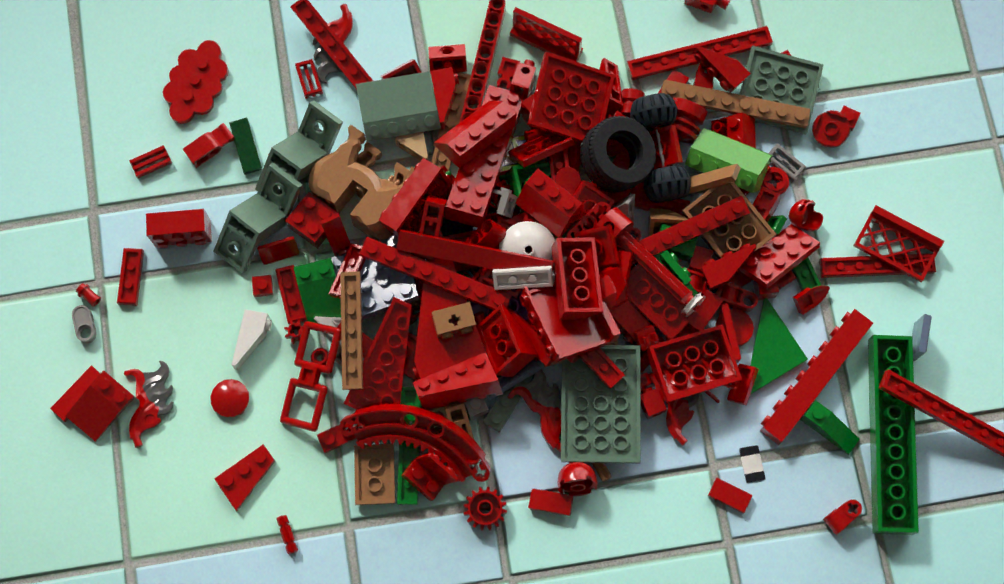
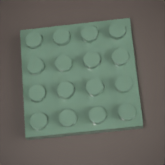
(782, 80)

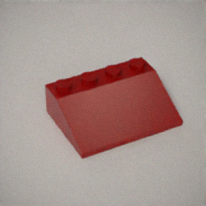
(693, 363)

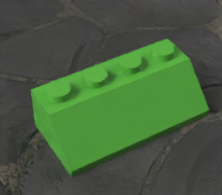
(717, 151)

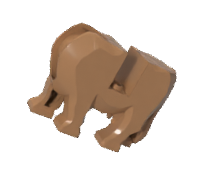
(347, 172)

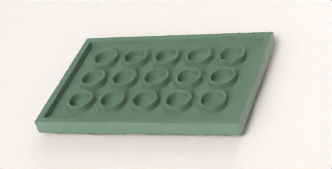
(597, 420)

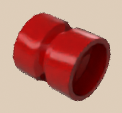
(628, 97)

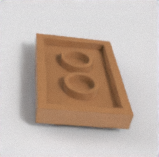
(374, 474)

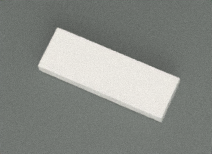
(520, 277)

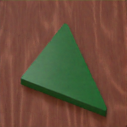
(774, 348)

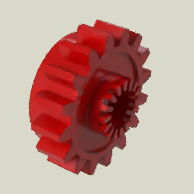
(489, 498)

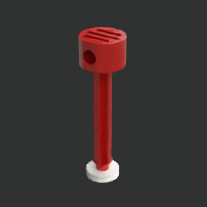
(622, 236)

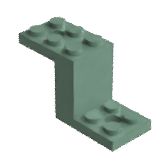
(307, 146)
(257, 218)

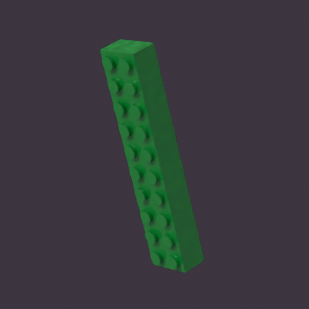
(892, 440)

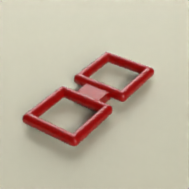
(310, 376)

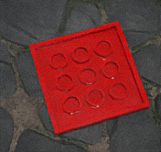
(569, 97)

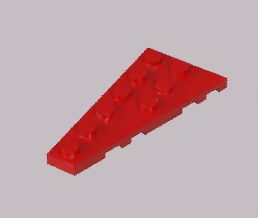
(385, 360)

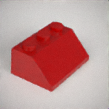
(549, 203)

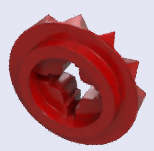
(778, 175)

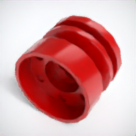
(688, 118)

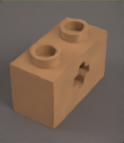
(461, 312)

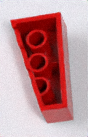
(458, 383)

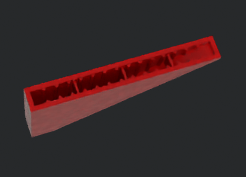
(435, 353)

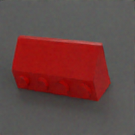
(476, 132)
(408, 204)
(576, 278)

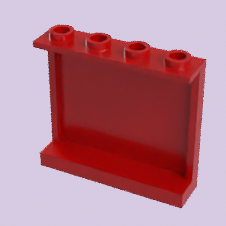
(566, 337)

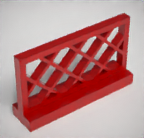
(545, 35)
(901, 228)

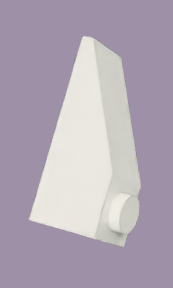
(251, 334)

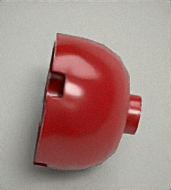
(577, 479)

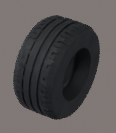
(638, 144)

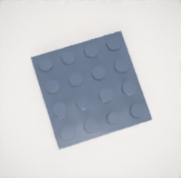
(381, 284)

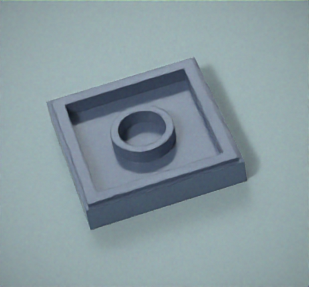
(920, 336)

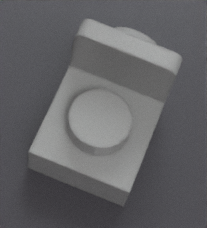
(507, 202)

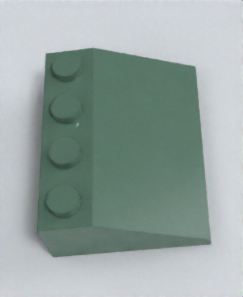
(398, 106)

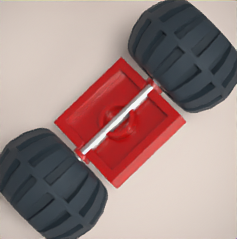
(665, 181)

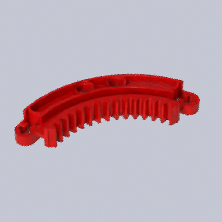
(391, 423)

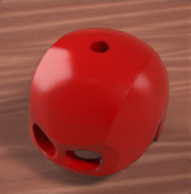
(804, 217)

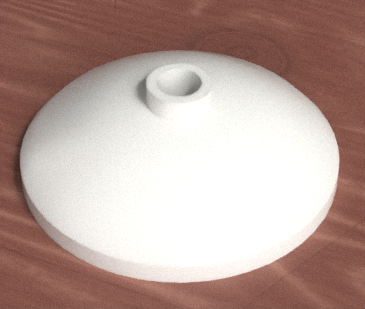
(528, 234)

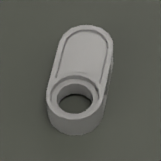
(83, 319)

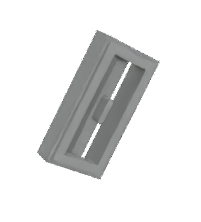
(796, 162)

